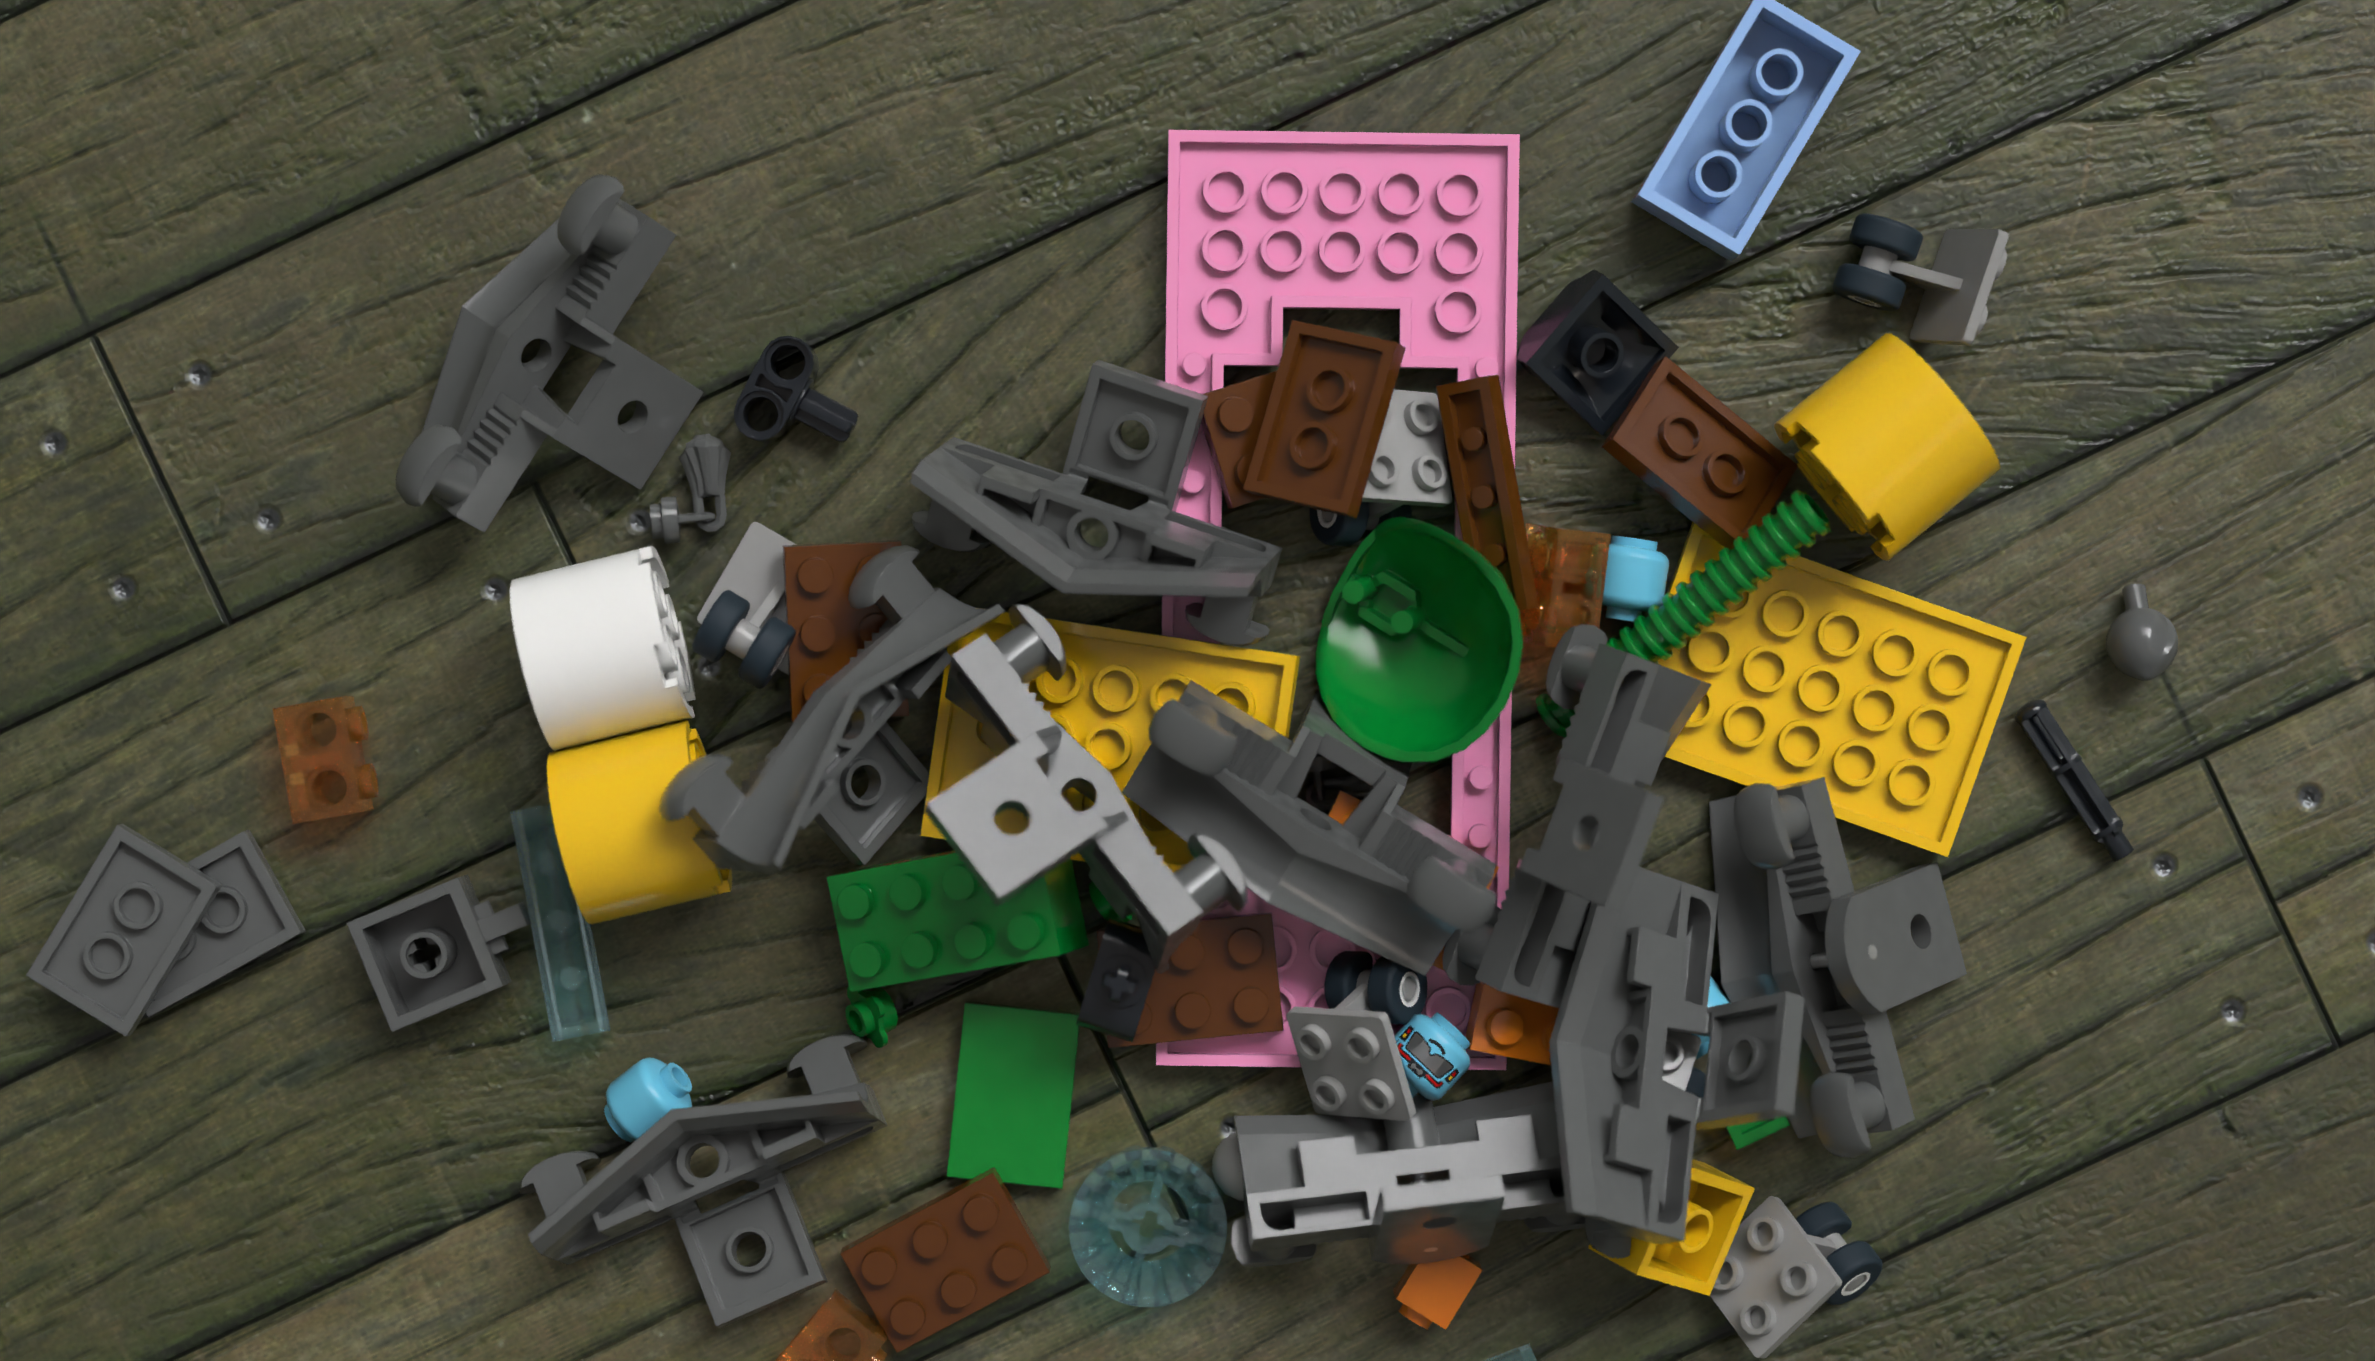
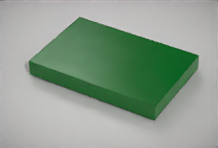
(1014, 1094)

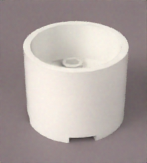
(602, 648)

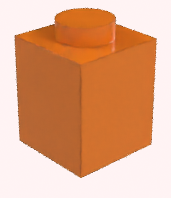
(1436, 1289)

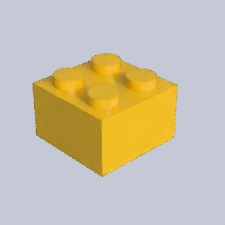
(1712, 1220)

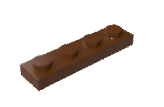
(1487, 480)

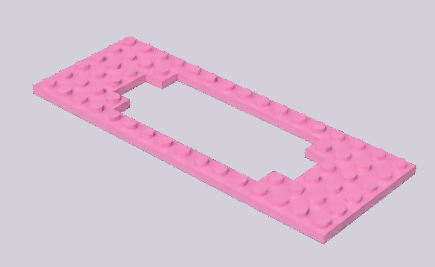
(1343, 227)

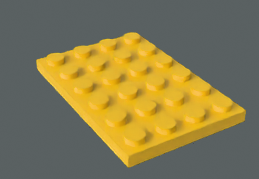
(1846, 688)
(1107, 705)

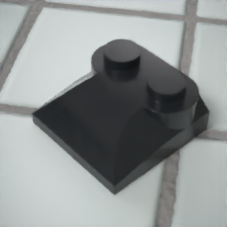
(1593, 349)

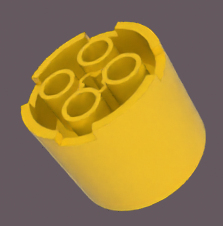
(1888, 445)
(612, 829)

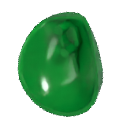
(1418, 643)

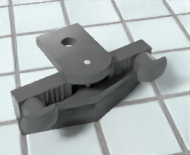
(1802, 929)
(1408, 1186)

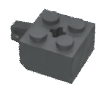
(468, 941)

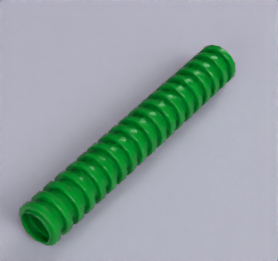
(1712, 590)

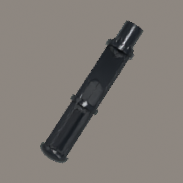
(2073, 778)

